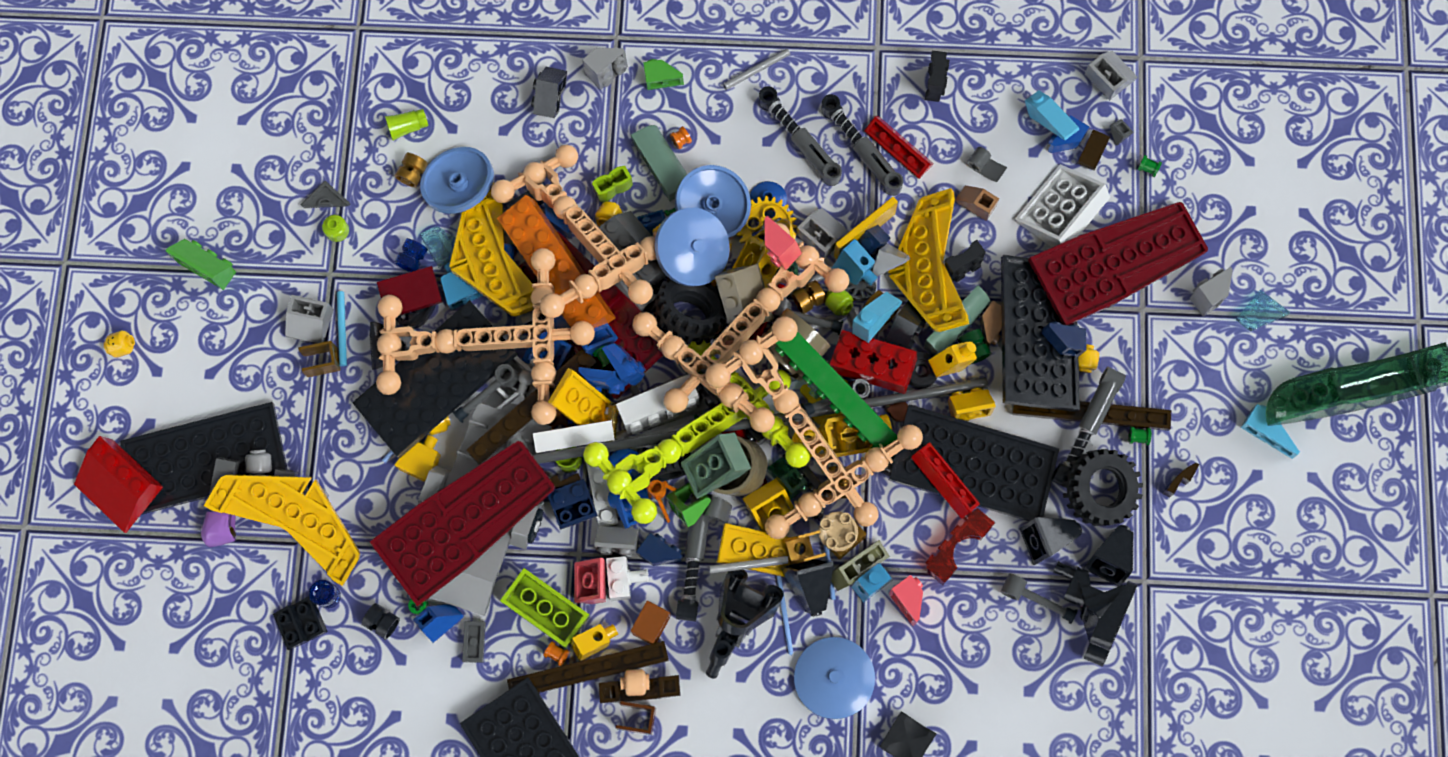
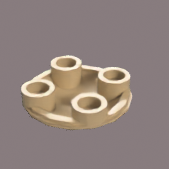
(838, 531)

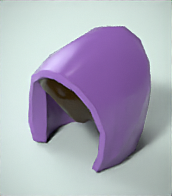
(218, 529)

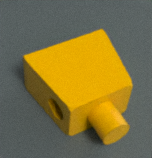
(962, 356)
(420, 459)
(586, 646)

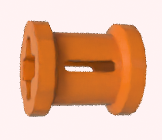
(556, 653)

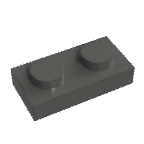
(474, 642)

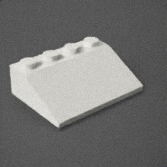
(1063, 206)

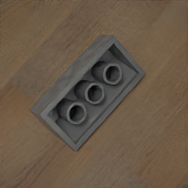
(625, 231)

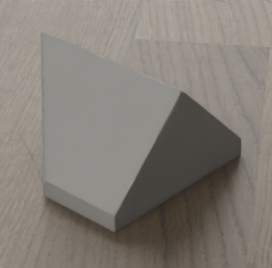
(889, 258)

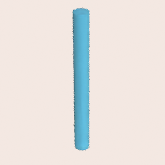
(341, 328)

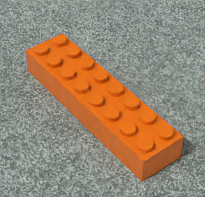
(531, 231)

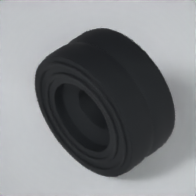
(927, 379)

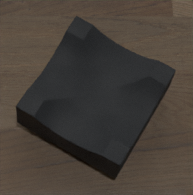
(938, 76)
(968, 261)
(907, 738)

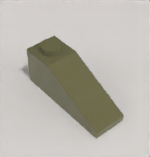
(858, 565)

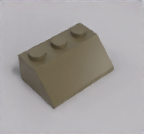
(738, 289)

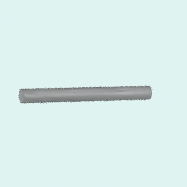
(754, 70)
(748, 564)

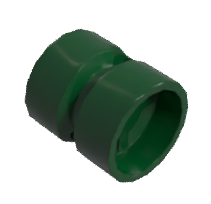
(982, 349)

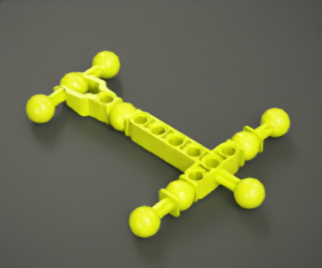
(670, 450)

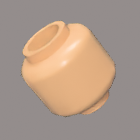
(635, 682)

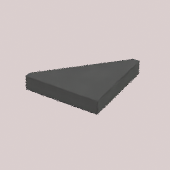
(324, 197)

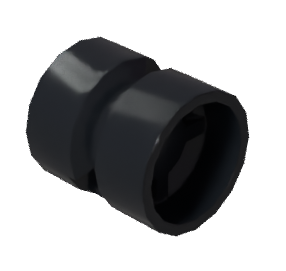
(379, 620)

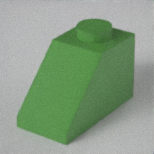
(661, 75)

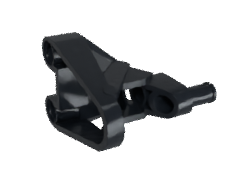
(746, 603)
(1099, 610)

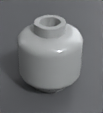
(258, 462)

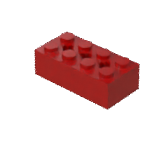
(879, 372)

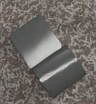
(981, 163)
(718, 509)

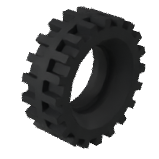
(704, 297)
(1079, 487)

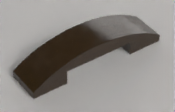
(658, 688)

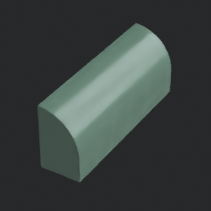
(659, 159)
(974, 305)

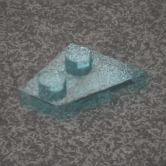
(439, 245)
(1261, 311)

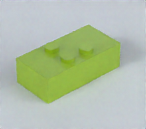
(545, 608)

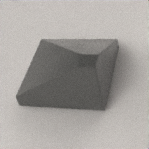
(1120, 131)

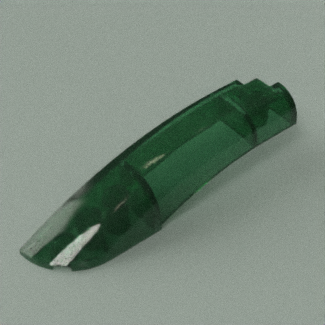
(1358, 386)

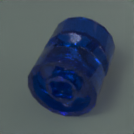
(412, 253)
(324, 594)

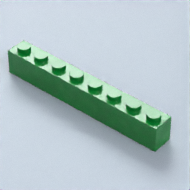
(836, 390)

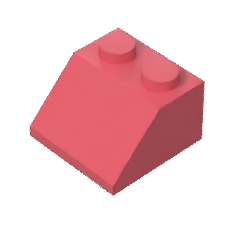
(780, 245)
(590, 581)
(908, 598)

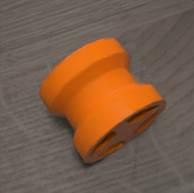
(680, 138)

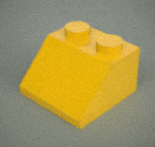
(971, 405)
(768, 501)

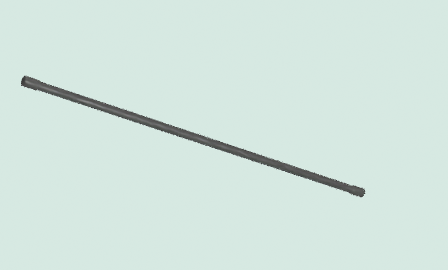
(744, 423)

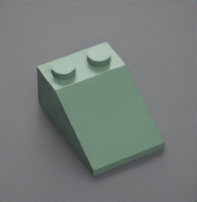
(715, 464)

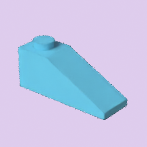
(1050, 115)
(874, 316)
(1272, 435)

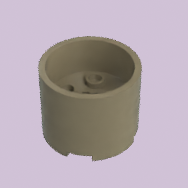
(808, 334)
(752, 478)

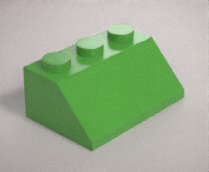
(202, 262)

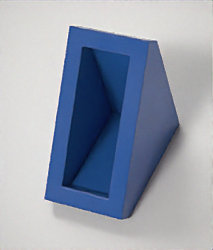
(603, 336)

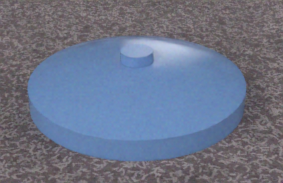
(457, 180)
(717, 192)
(692, 246)
(834, 678)

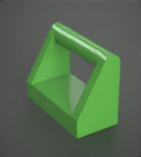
(690, 513)

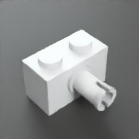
(621, 578)

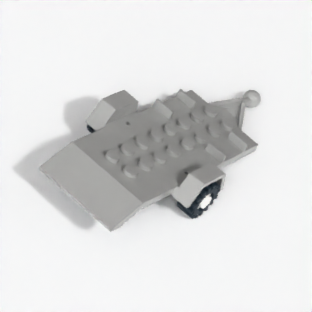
(475, 585)

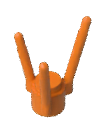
(658, 490)

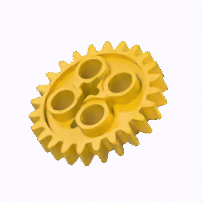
(758, 213)

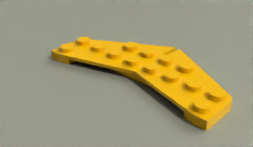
(483, 262)
(925, 276)
(283, 504)

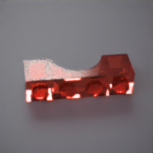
(943, 564)

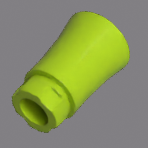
(406, 123)

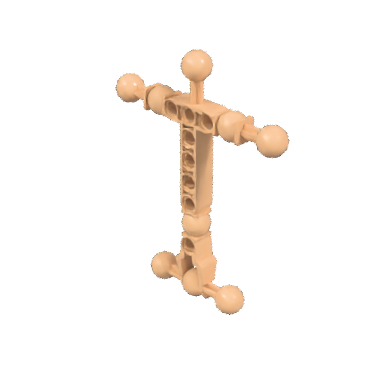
(613, 264)
(766, 301)
(448, 341)
(787, 402)

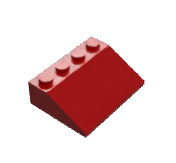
(116, 483)

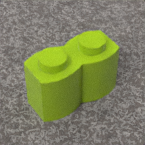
(609, 185)

